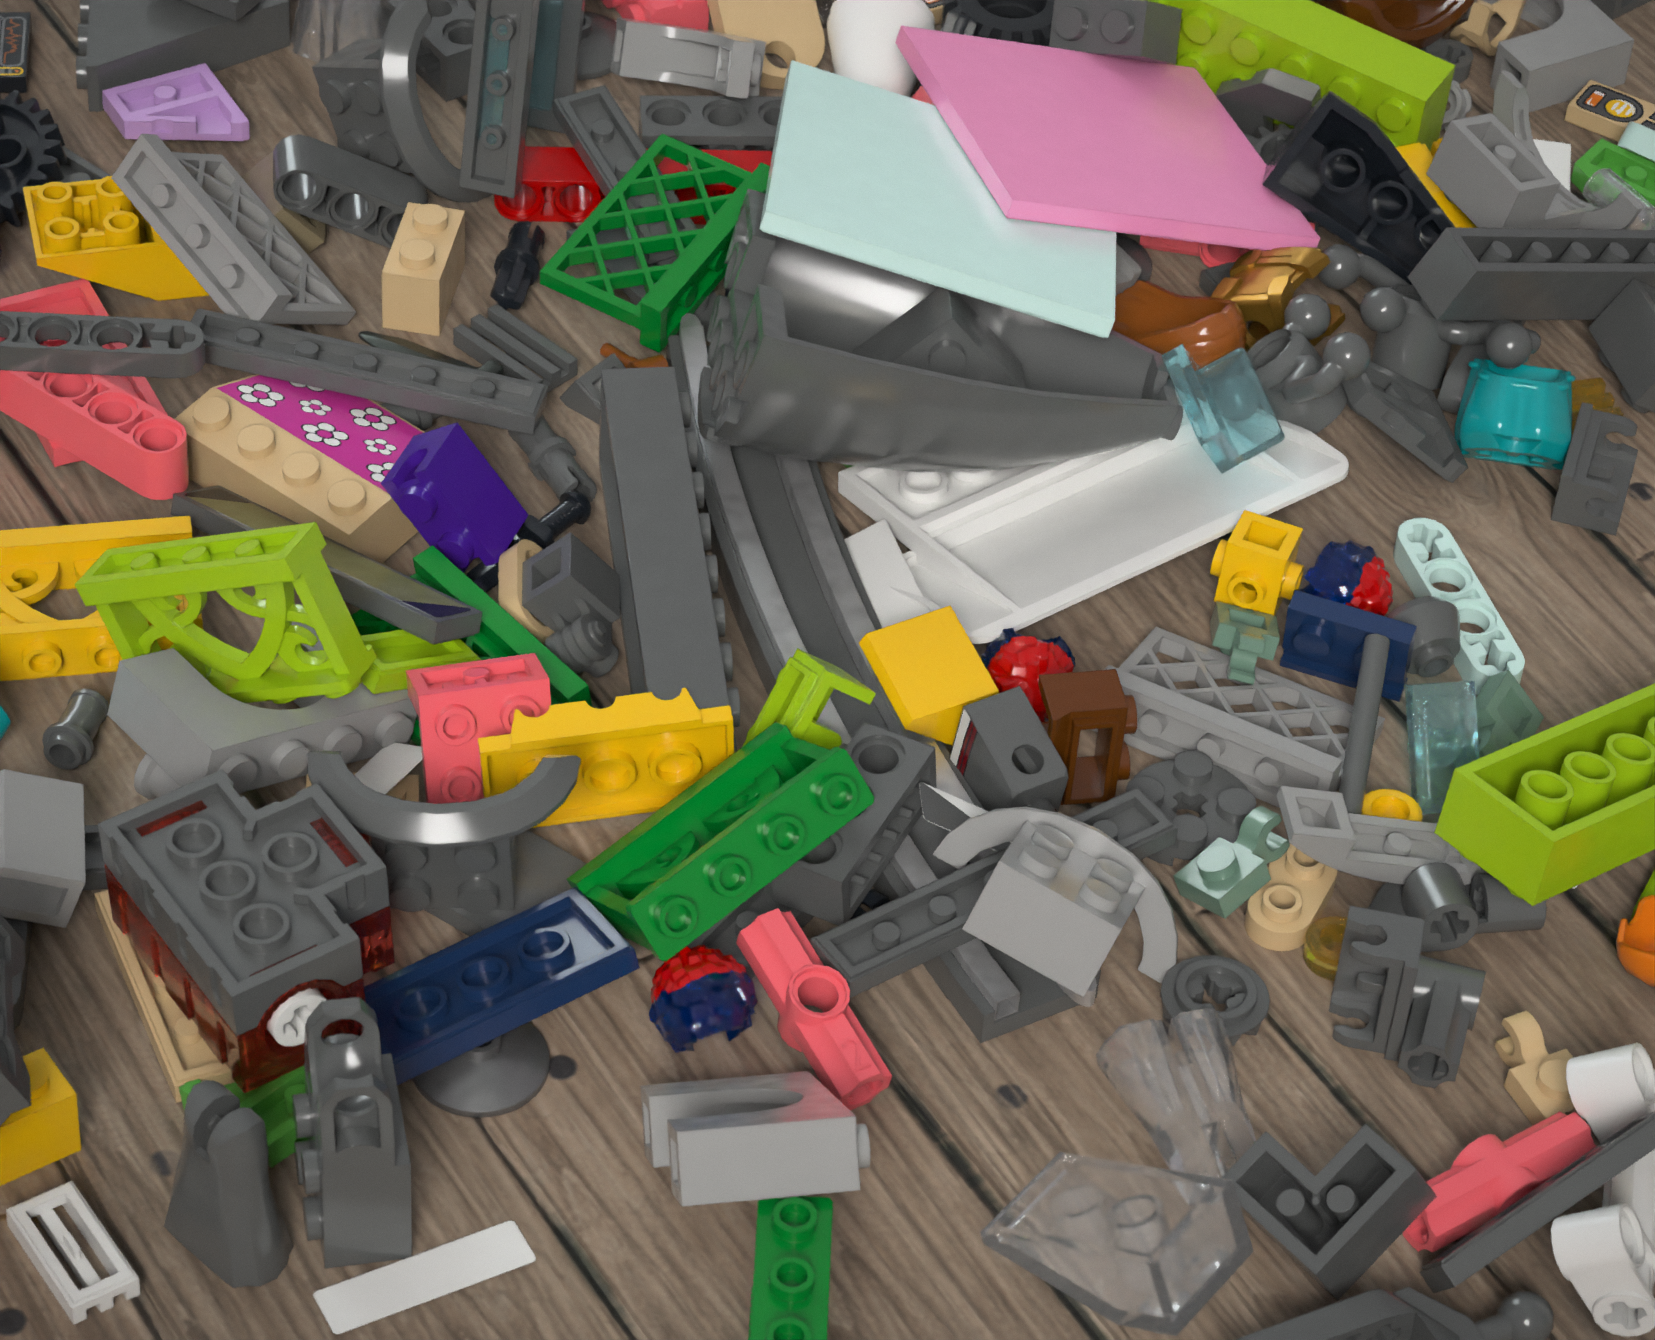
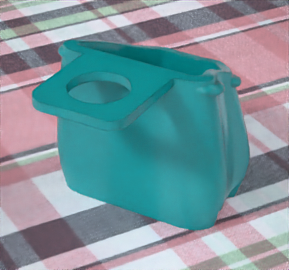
(1516, 415)

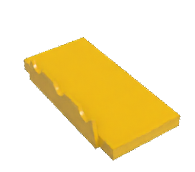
(630, 753)

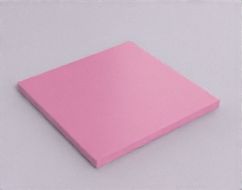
(1102, 142)

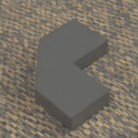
(1267, 97)

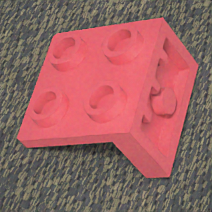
(470, 703)

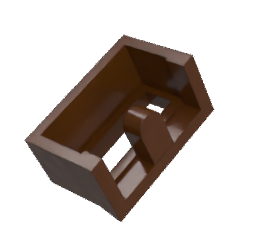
(1082, 703)

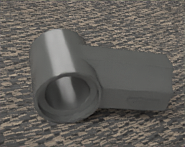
(1440, 1015)

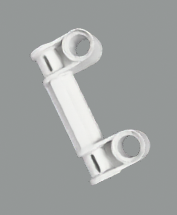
(1612, 1248)

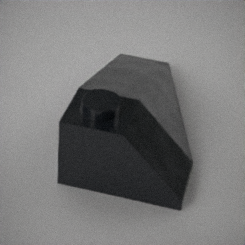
(1357, 185)

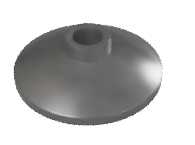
(490, 1077)

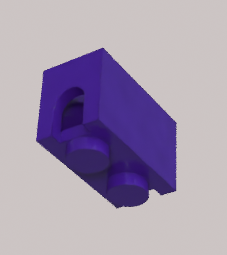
(454, 497)

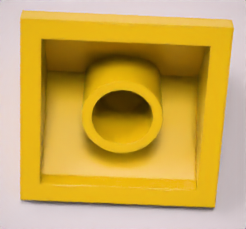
(928, 671)

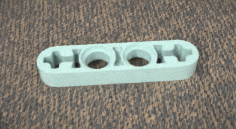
(1448, 565)

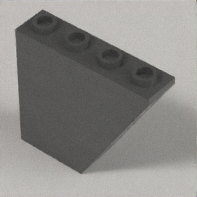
(155, 37)

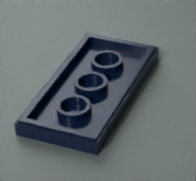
(496, 982)

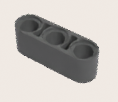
(342, 188)

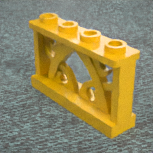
(55, 559)

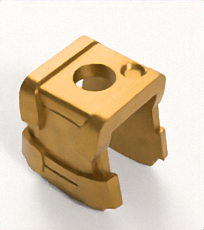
(1265, 284)

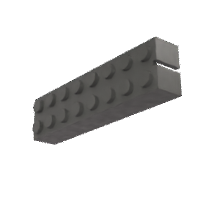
(662, 540)

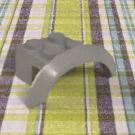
(1501, 180)
(1061, 895)

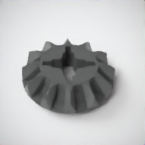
(1225, 982)

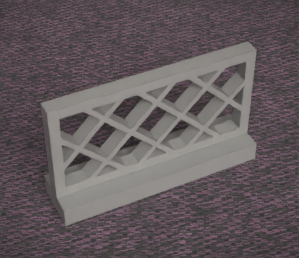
(227, 237)
(1246, 744)

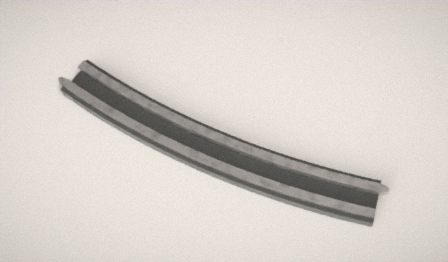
(801, 590)

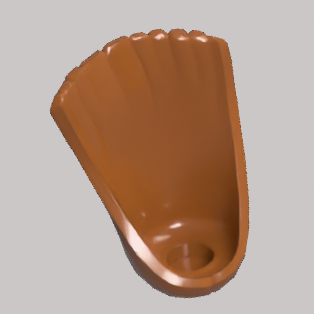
(1165, 320)

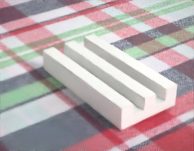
(95, 1291)

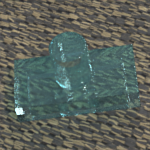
(1440, 737)

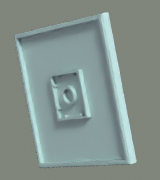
(897, 192)

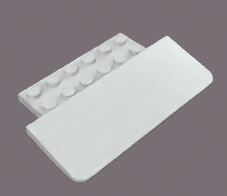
(1058, 532)

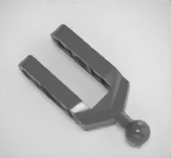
(1414, 1316)

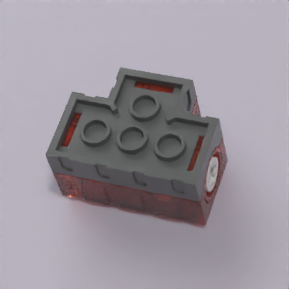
(249, 914)

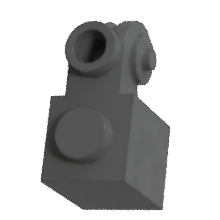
(576, 599)

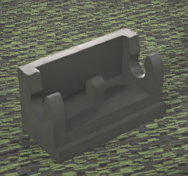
(1595, 472)
(1376, 979)

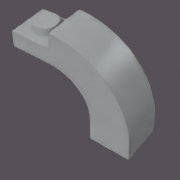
(688, 57)

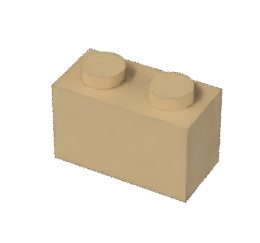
(423, 268)

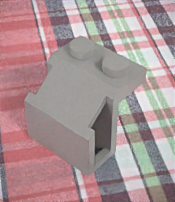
(41, 847)

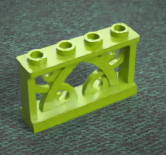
(144, 578)

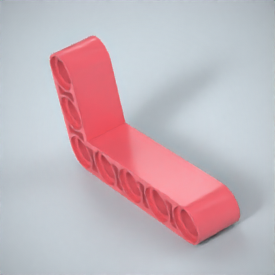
(101, 427)

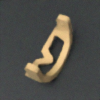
(1474, 30)

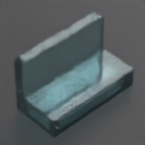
(1225, 406)

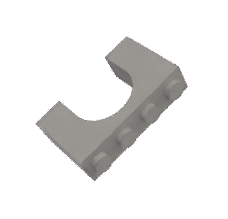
(1569, 50)
(200, 730)
(752, 1138)

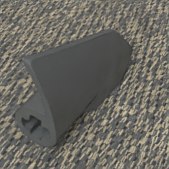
(1457, 910)

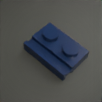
(1329, 641)

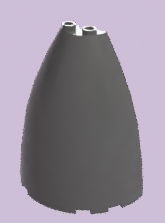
(797, 391)

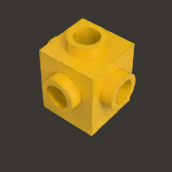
(1258, 564)

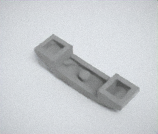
(1364, 844)

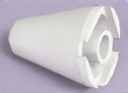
(865, 36)

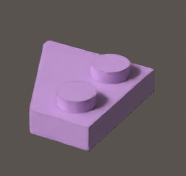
(177, 107)

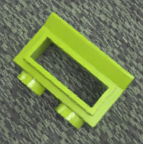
(801, 696)

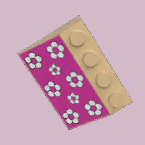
(303, 457)

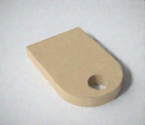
(787, 26)

